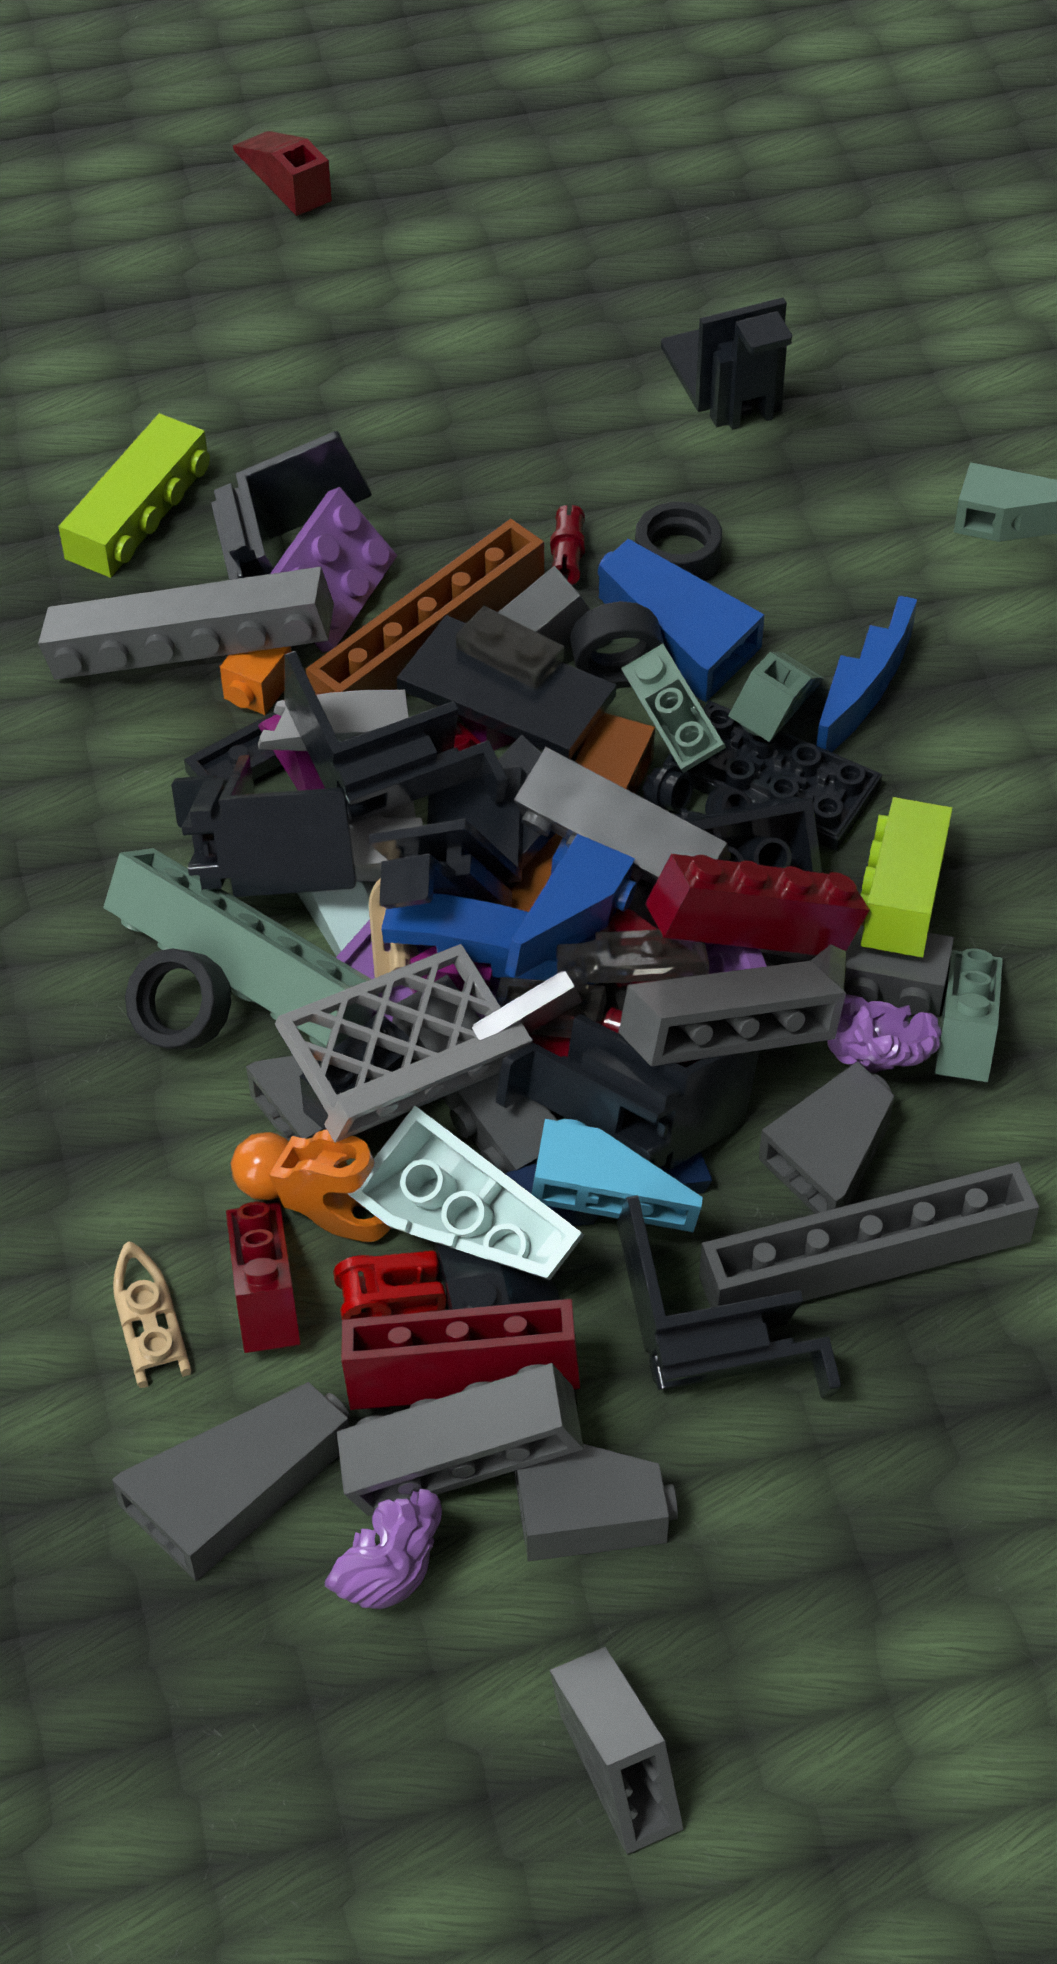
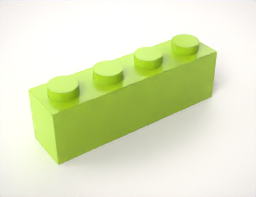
(134, 495)
(904, 876)

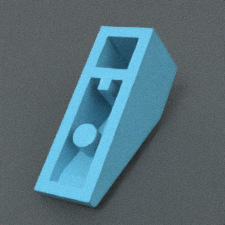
(595, 1173)

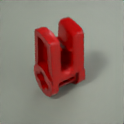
(390, 1284)

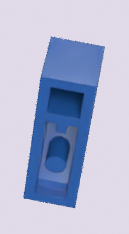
(573, 904)

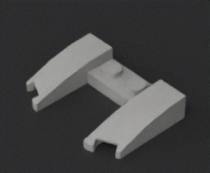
(352, 715)

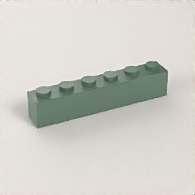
(256, 953)

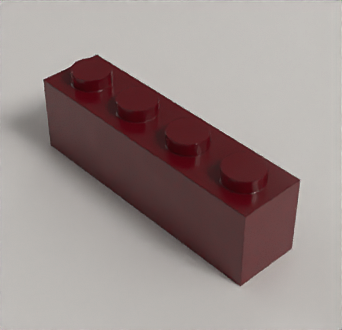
(755, 905)
(442, 1352)

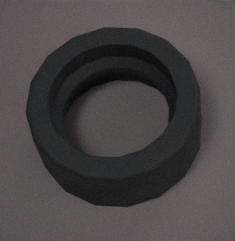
(686, 520)
(609, 623)
(142, 992)

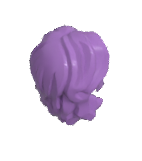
(881, 1035)
(395, 1567)

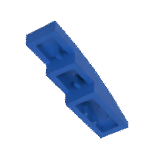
(862, 681)
(478, 925)

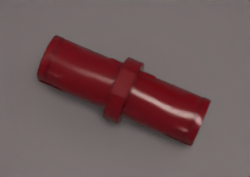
(568, 542)

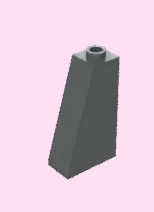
(233, 1477)

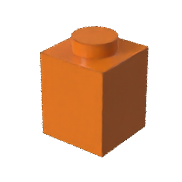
(254, 678)

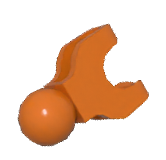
(309, 1179)

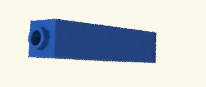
(699, 624)

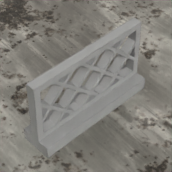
(415, 1083)

